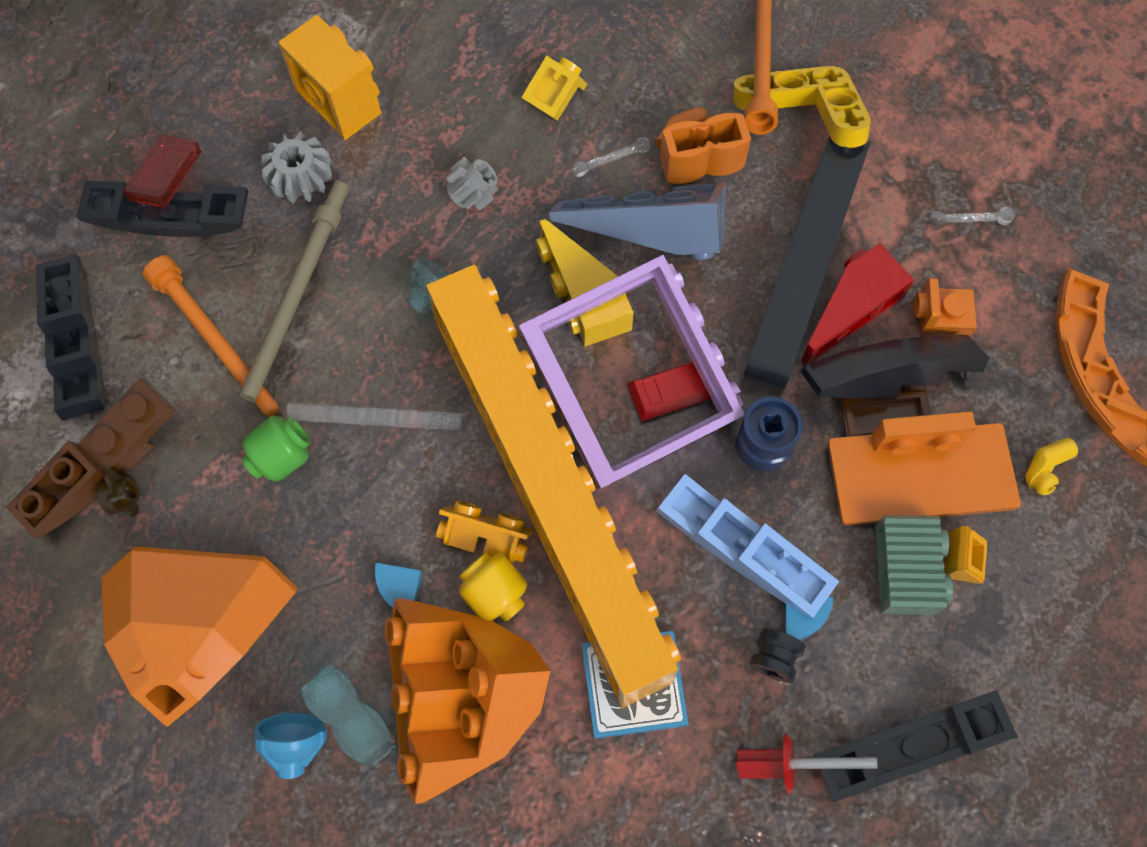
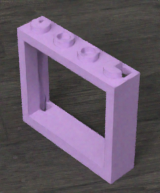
(688, 323)

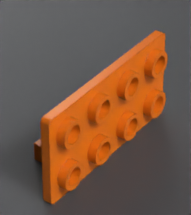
(923, 469)

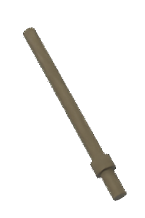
(325, 222)

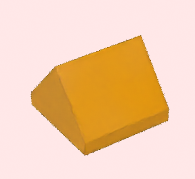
(966, 555)

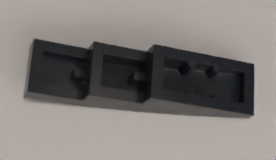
(70, 337)
(883, 367)

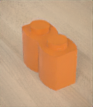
(705, 147)

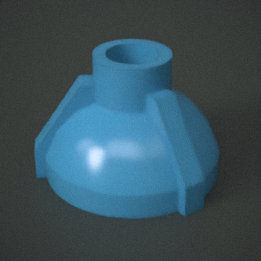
(289, 742)

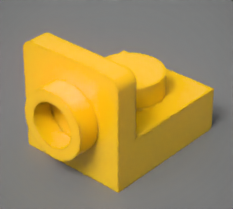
(554, 86)

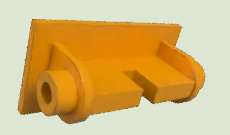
(467, 525)

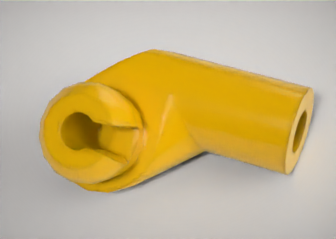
(1045, 459)

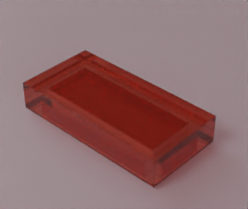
(162, 171)

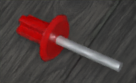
(783, 764)

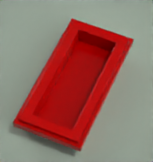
(667, 391)

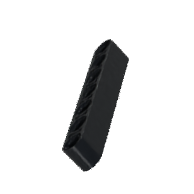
(805, 265)

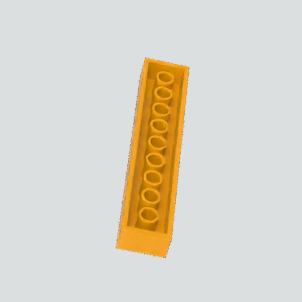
(553, 489)

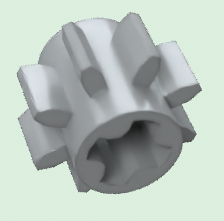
(471, 183)

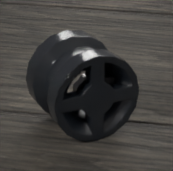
(777, 655)

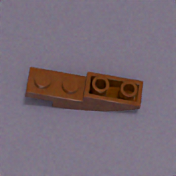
(72, 474)

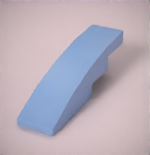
(747, 547)

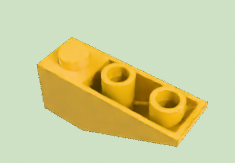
(576, 274)

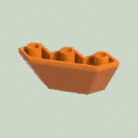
(185, 620)
(457, 693)

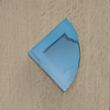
(397, 582)
(800, 625)

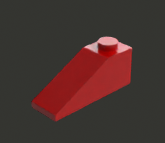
(865, 291)

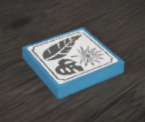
(655, 712)

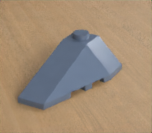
(678, 222)

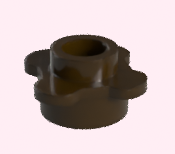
(118, 494)

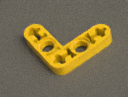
(825, 87)

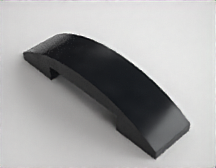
(186, 214)
(920, 745)

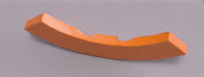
(1091, 370)

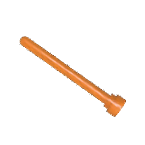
(762, 111)
(166, 277)

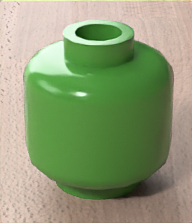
(275, 448)

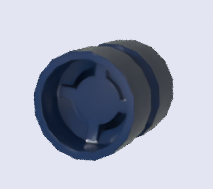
(769, 433)

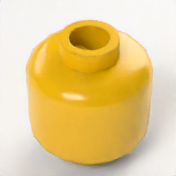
(493, 587)

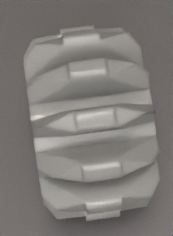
(296, 167)

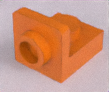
(945, 309)

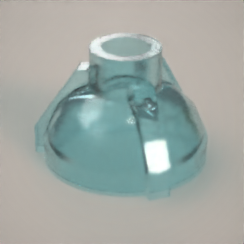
(422, 273)

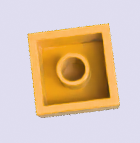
(331, 76)

